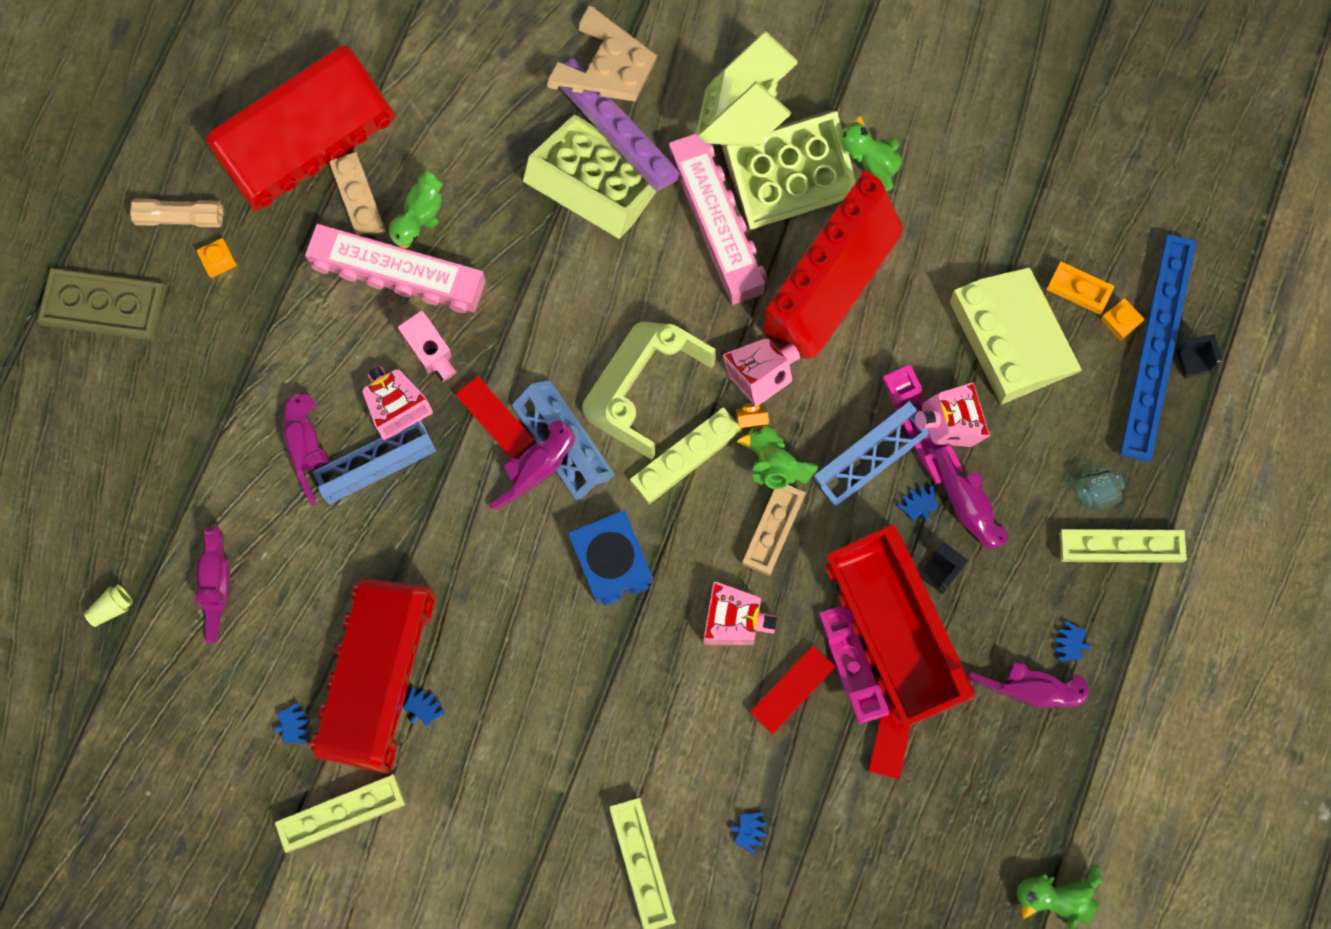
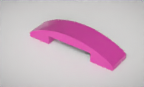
(905, 387)
(853, 665)

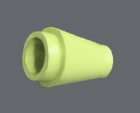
(109, 605)

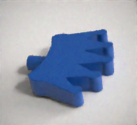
(919, 505)
(1072, 643)
(422, 708)
(290, 725)
(747, 831)

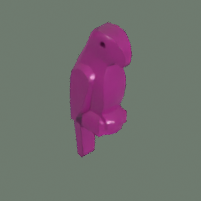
(302, 440)
(537, 463)
(971, 503)
(213, 581)
(1037, 688)

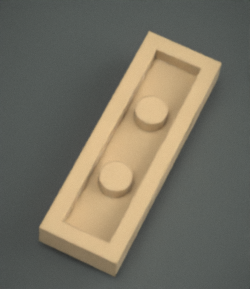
(357, 195)
(773, 529)

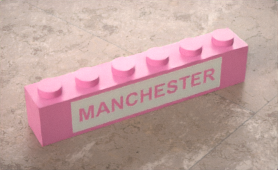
(717, 219)
(395, 269)

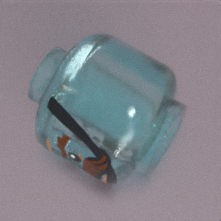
(1100, 489)

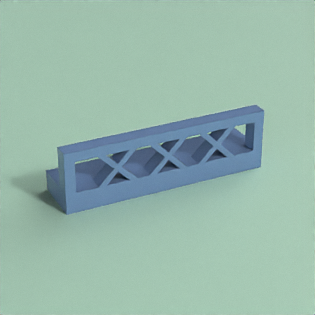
(863, 446)
(582, 455)
(377, 467)

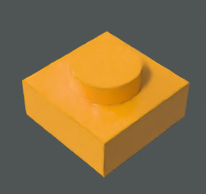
(216, 258)
(1122, 319)
(751, 415)

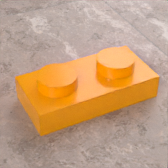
(1080, 288)

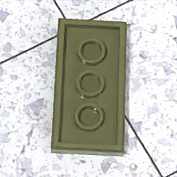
(101, 304)

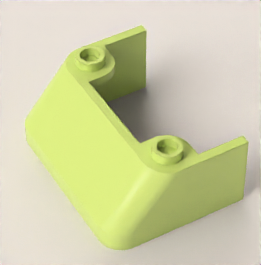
(741, 99)
(606, 401)

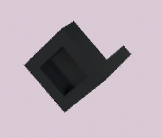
(1199, 356)
(943, 568)

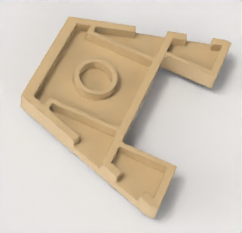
(618, 66)

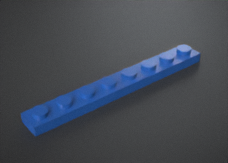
(1157, 349)

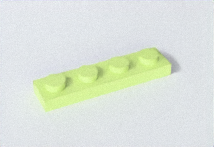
(686, 455)
(1122, 546)
(340, 813)
(642, 864)

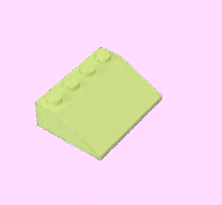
(792, 171)
(589, 177)
(1013, 334)

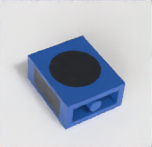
(611, 558)

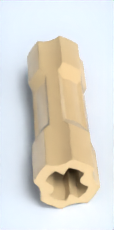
(155, 212)

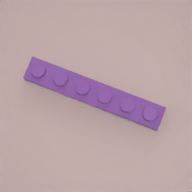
(624, 135)

